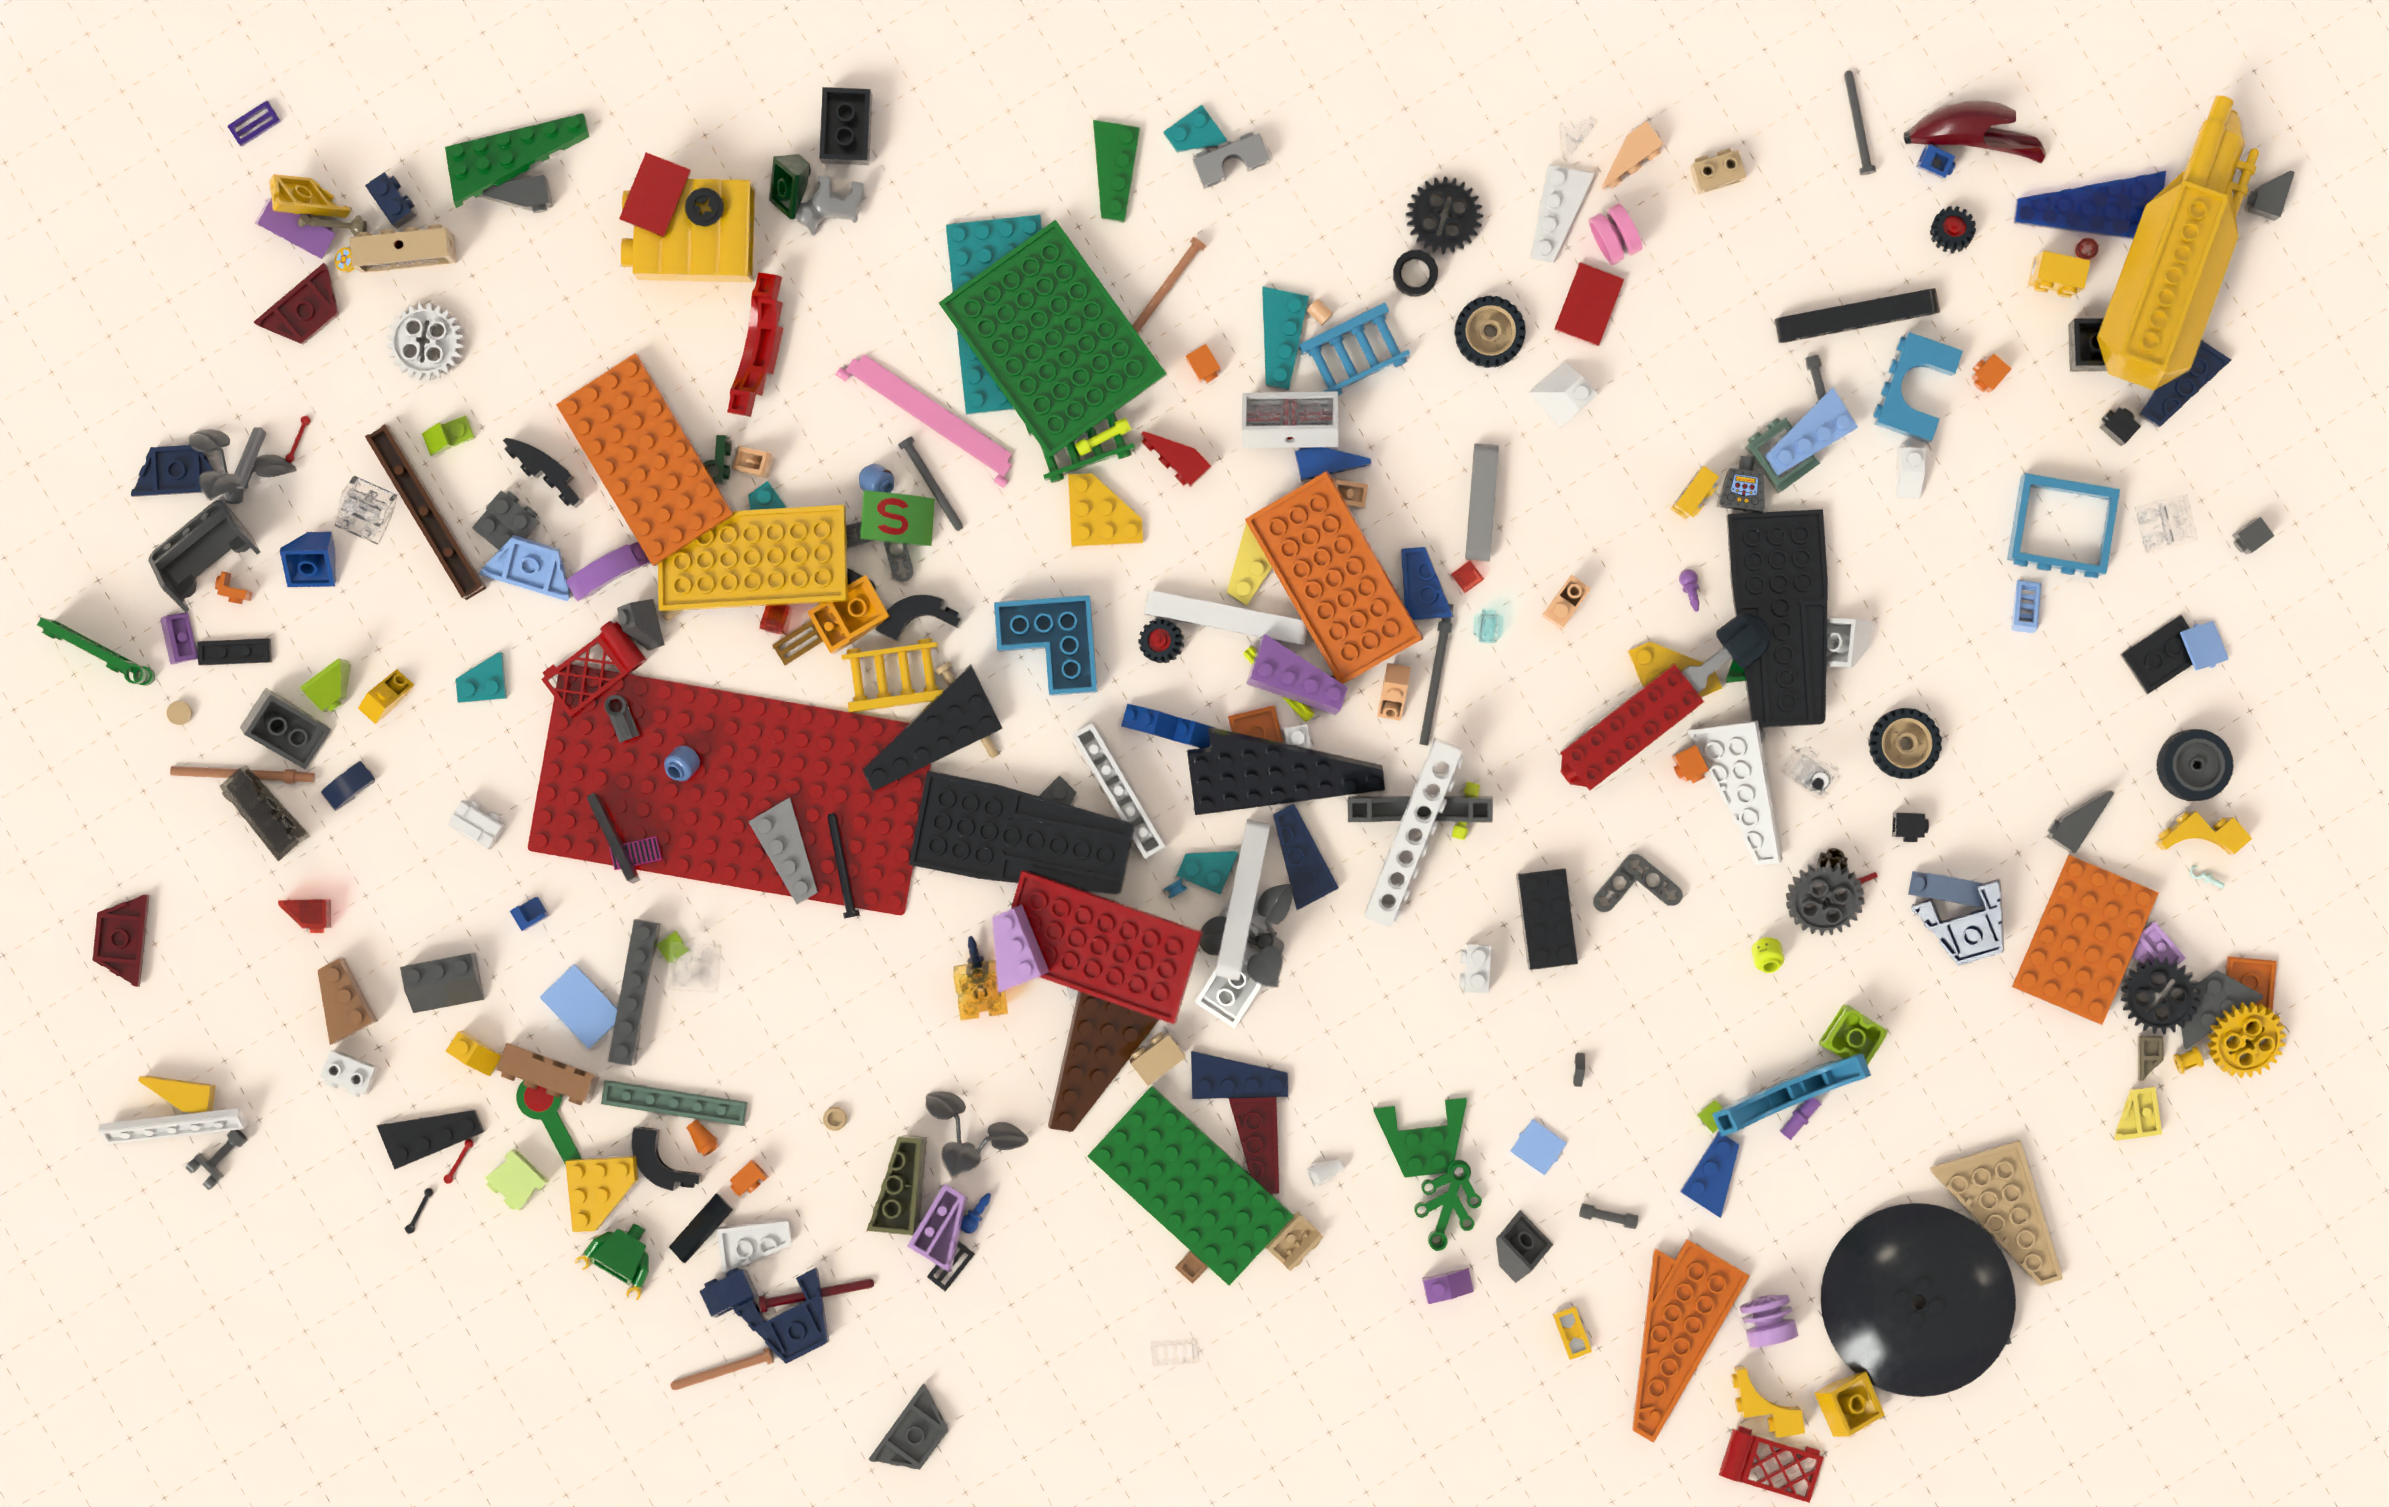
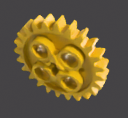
(2257, 1054)

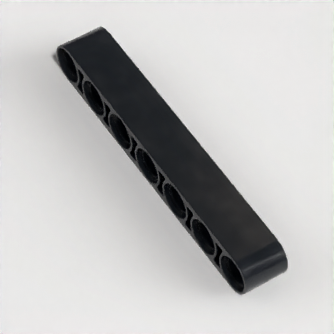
(1857, 315)

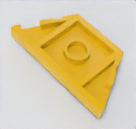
(303, 196)

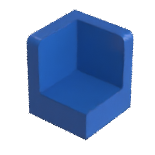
(529, 914)

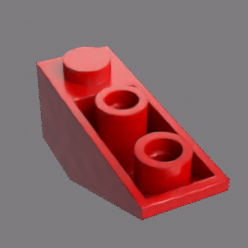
(1181, 458)

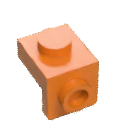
(235, 595)

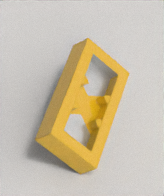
(1572, 1332)

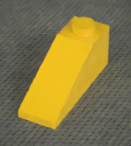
(184, 1095)

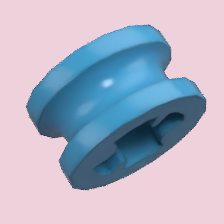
(1175, 888)

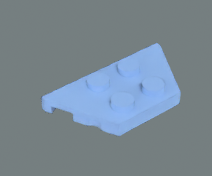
(529, 567)

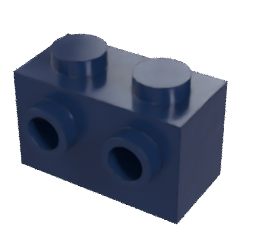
(390, 200)
(728, 1292)

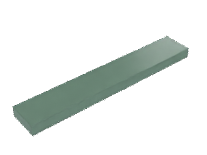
(674, 1103)

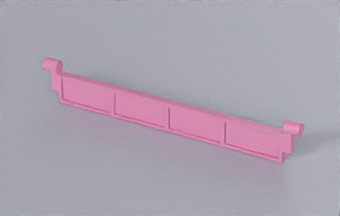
(930, 414)

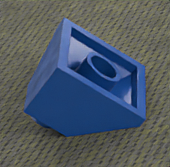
(310, 560)

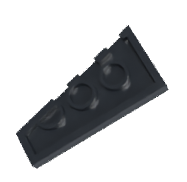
(421, 1137)

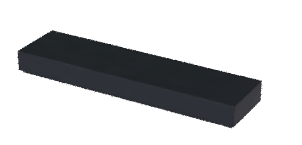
(613, 838)

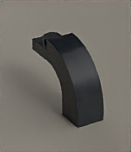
(912, 607)
(651, 1165)

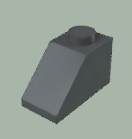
(2270, 197)
(641, 623)

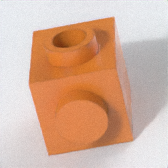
(1989, 373)
(1690, 765)

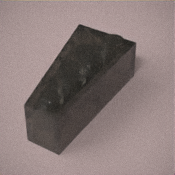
(264, 813)

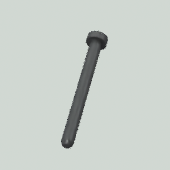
(1867, 167)
(931, 482)

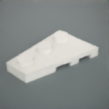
(751, 1241)

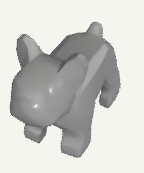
(830, 204)

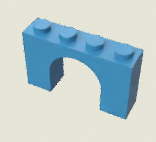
(1894, 411)

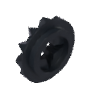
(701, 196)

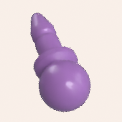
(1688, 579)

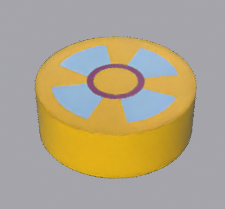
(343, 260)

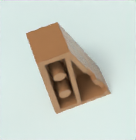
(343, 1002)

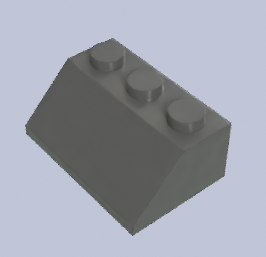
(442, 982)

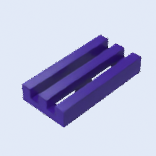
(254, 134)

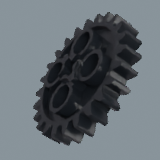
(1463, 221)
(2142, 982)

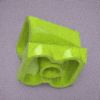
(1853, 1034)

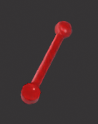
(305, 420)
(448, 1178)

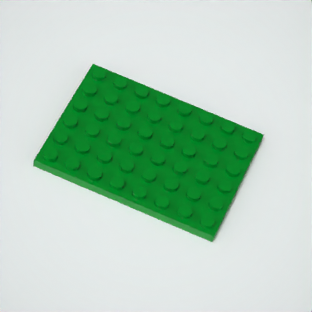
(1052, 339)

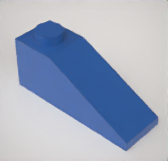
(1317, 460)

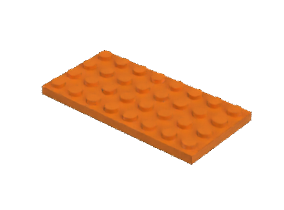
(645, 459)
(1333, 578)

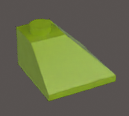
(329, 686)

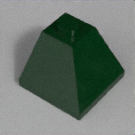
(789, 183)

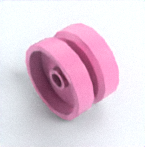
(1615, 234)

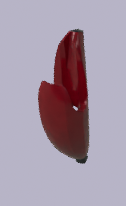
(1970, 125)

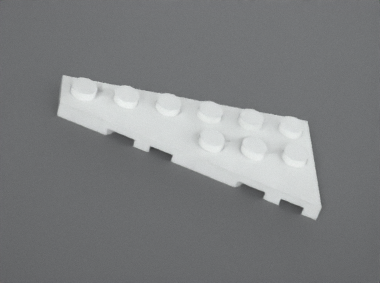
(1741, 778)

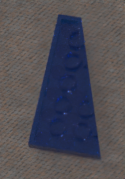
(2096, 209)

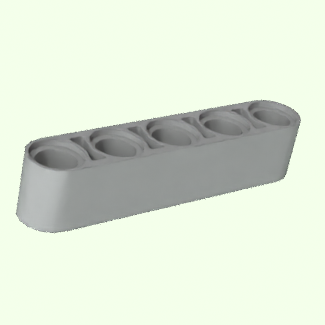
(1482, 502)

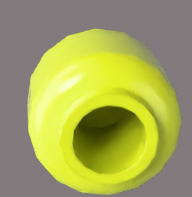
(1767, 954)

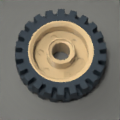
(1495, 313)
(1886, 747)

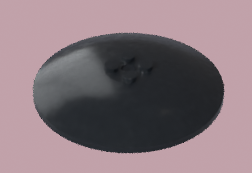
(1909, 1254)

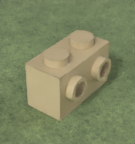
(1717, 171)
(1156, 1057)

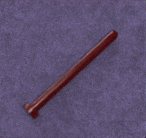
(766, 1303)

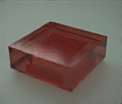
(1467, 576)

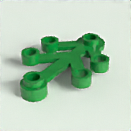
(1449, 1201)

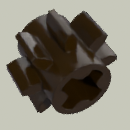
(1833, 856)

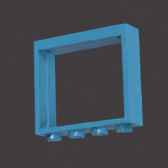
(2072, 487)

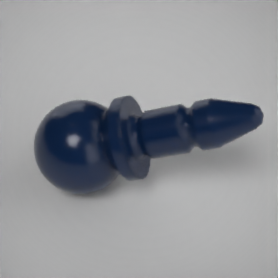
(974, 958)

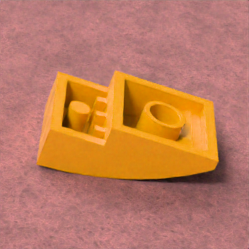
(849, 620)

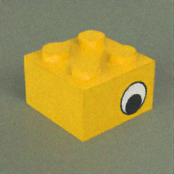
(2058, 273)

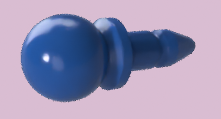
(971, 1221)

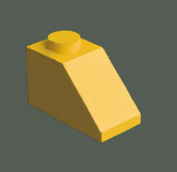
(473, 1053)

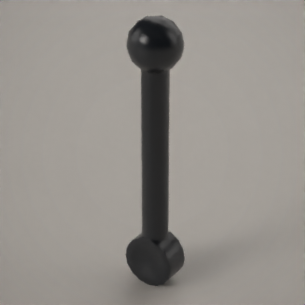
(410, 1228)

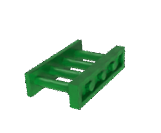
(1057, 474)

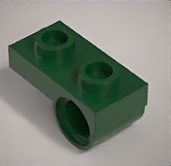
(722, 450)

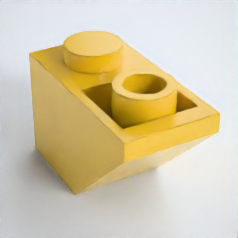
(385, 696)

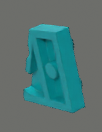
(483, 681)
(1207, 869)

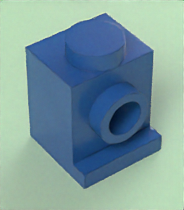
(1946, 161)

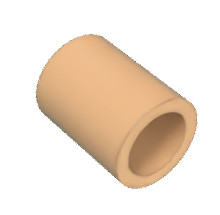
(1319, 311)

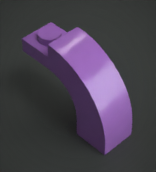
(606, 569)

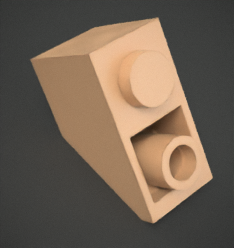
(1566, 602)
(1394, 691)

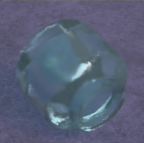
(1488, 626)

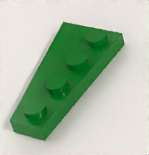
(1115, 164)

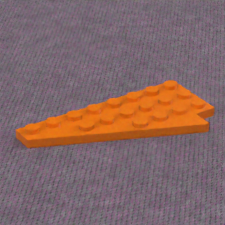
(1682, 1317)

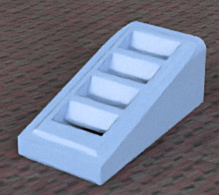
(2023, 626)

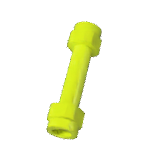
(1121, 427)
(1460, 831)

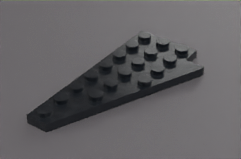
(1260, 772)

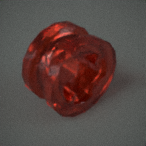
(2079, 246)

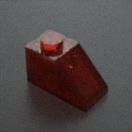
(776, 619)
(309, 913)

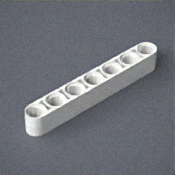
(1225, 617)
(1242, 899)

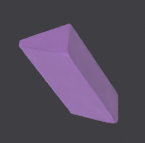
(179, 638)

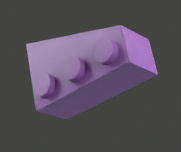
(284, 225)

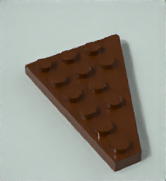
(1095, 1051)

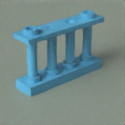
(1356, 327)

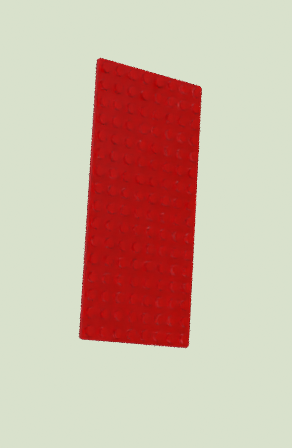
(750, 761)

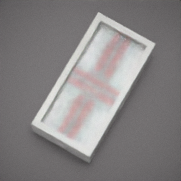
(1290, 419)

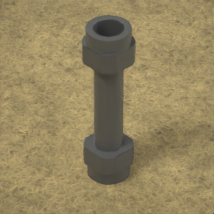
(1813, 364)
(1588, 1212)

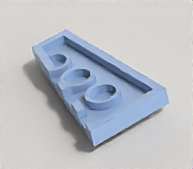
(1815, 431)

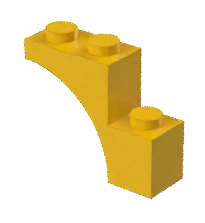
(2227, 832)
(1783, 1420)

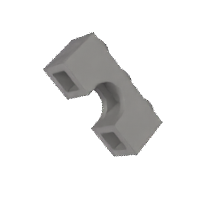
(1248, 150)

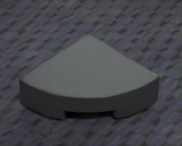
(1578, 1076)

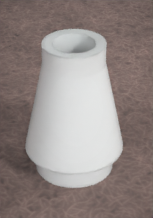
(1324, 1171)

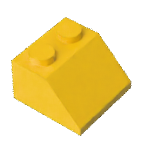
(1849, 1404)

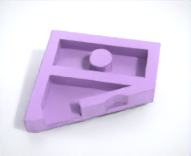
(2156, 943)

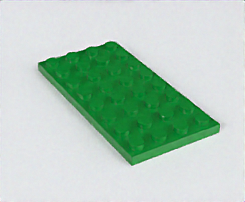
(1190, 1185)

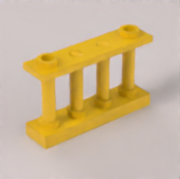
(884, 698)

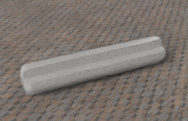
(249, 455)

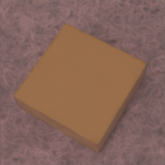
(1191, 1267)

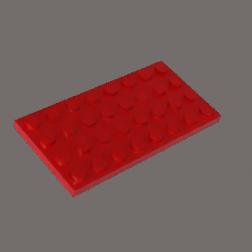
(1109, 947)

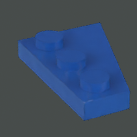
(1422, 588)

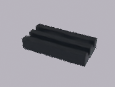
(963, 1248)

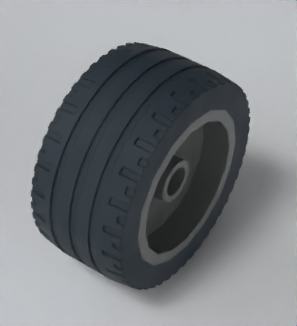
(2203, 780)

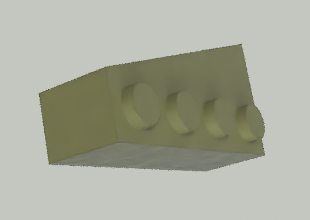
(902, 1188)

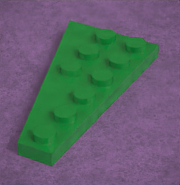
(505, 155)

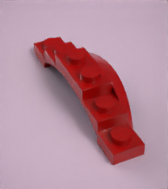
(760, 345)

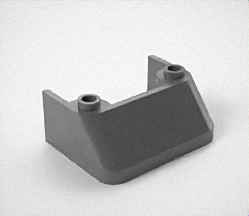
(197, 548)

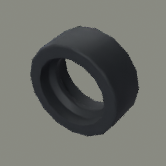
(1415, 255)

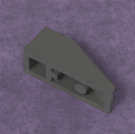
(524, 193)
(2074, 826)

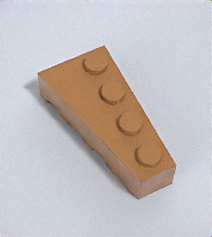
(547, 1073)

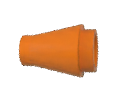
(702, 1138)

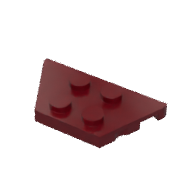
(303, 309)
(121, 938)

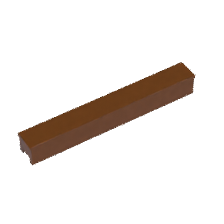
(425, 512)

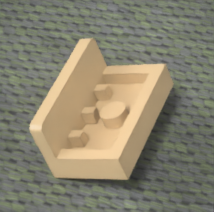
(1294, 1241)

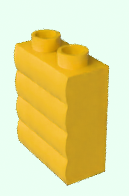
(694, 251)

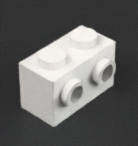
(1476, 968)
(348, 1072)

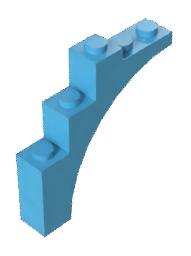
(1790, 1092)

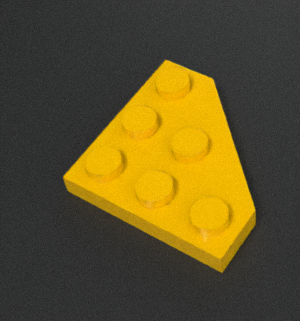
(1100, 515)
(1653, 659)
(597, 1188)

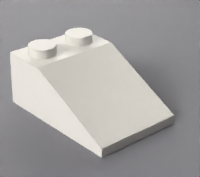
(1229, 997)

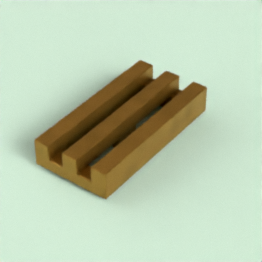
(781, 653)

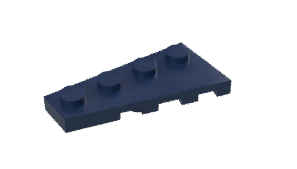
(1226, 1078)

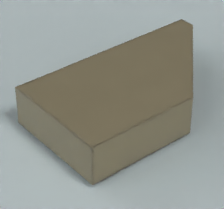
(2149, 1054)

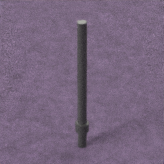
(1444, 629)

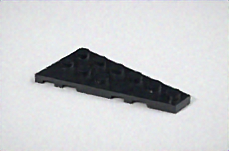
(943, 727)

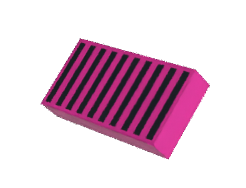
(641, 852)

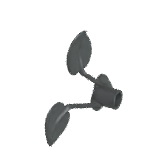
(217, 483)
(1267, 964)
(963, 1156)

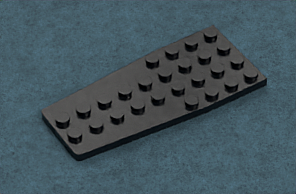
(1783, 579)
(1001, 831)

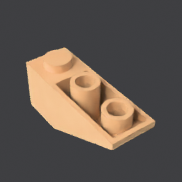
(1637, 147)

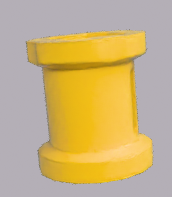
(2188, 1060)

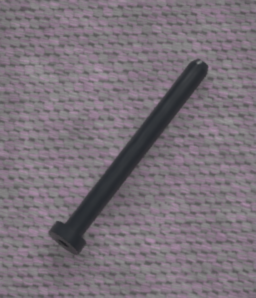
(842, 867)

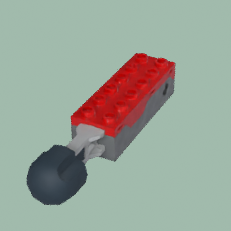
(1658, 706)

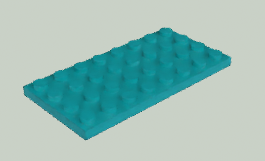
(971, 251)

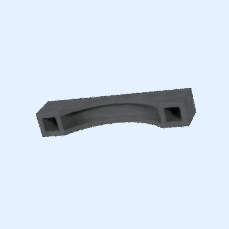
(1393, 807)
(633, 992)

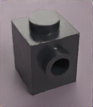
(2119, 425)
(1909, 826)

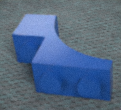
(1166, 726)

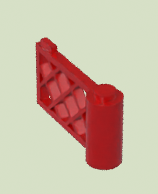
(616, 646)
(1741, 1454)

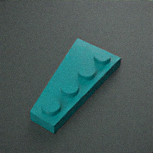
(1282, 331)

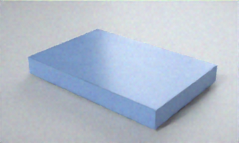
(581, 1006)

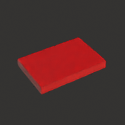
(655, 194)
(1589, 304)

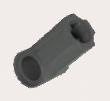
(622, 720)

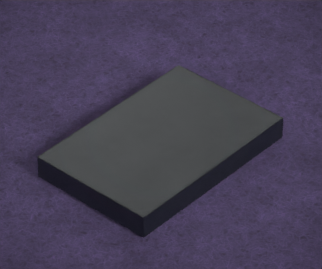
(2159, 655)

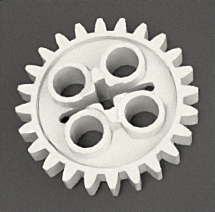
(403, 339)

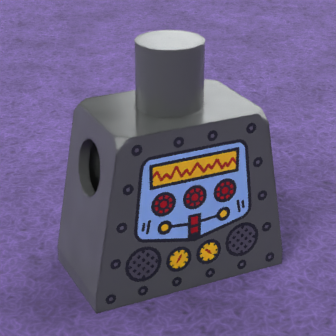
(1743, 488)

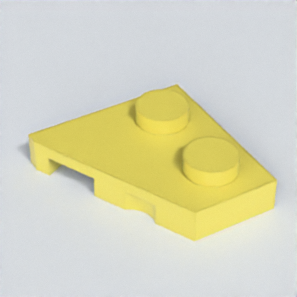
(2139, 1115)

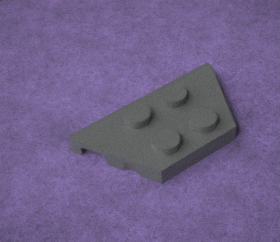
(2217, 994)
(913, 1433)

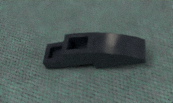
(538, 463)

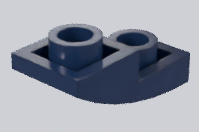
(347, 785)

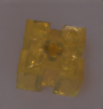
(972, 1001)

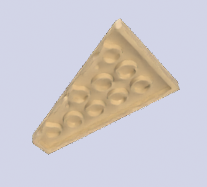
(2003, 1199)

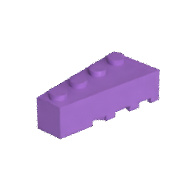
(1292, 677)

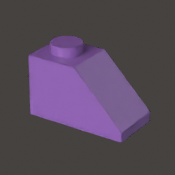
(1447, 1285)

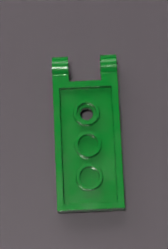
(114, 660)

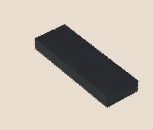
(234, 652)
(701, 1228)

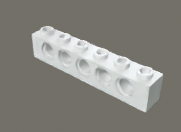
(1118, 789)

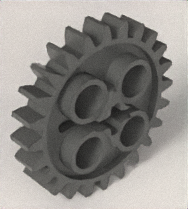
(1825, 898)

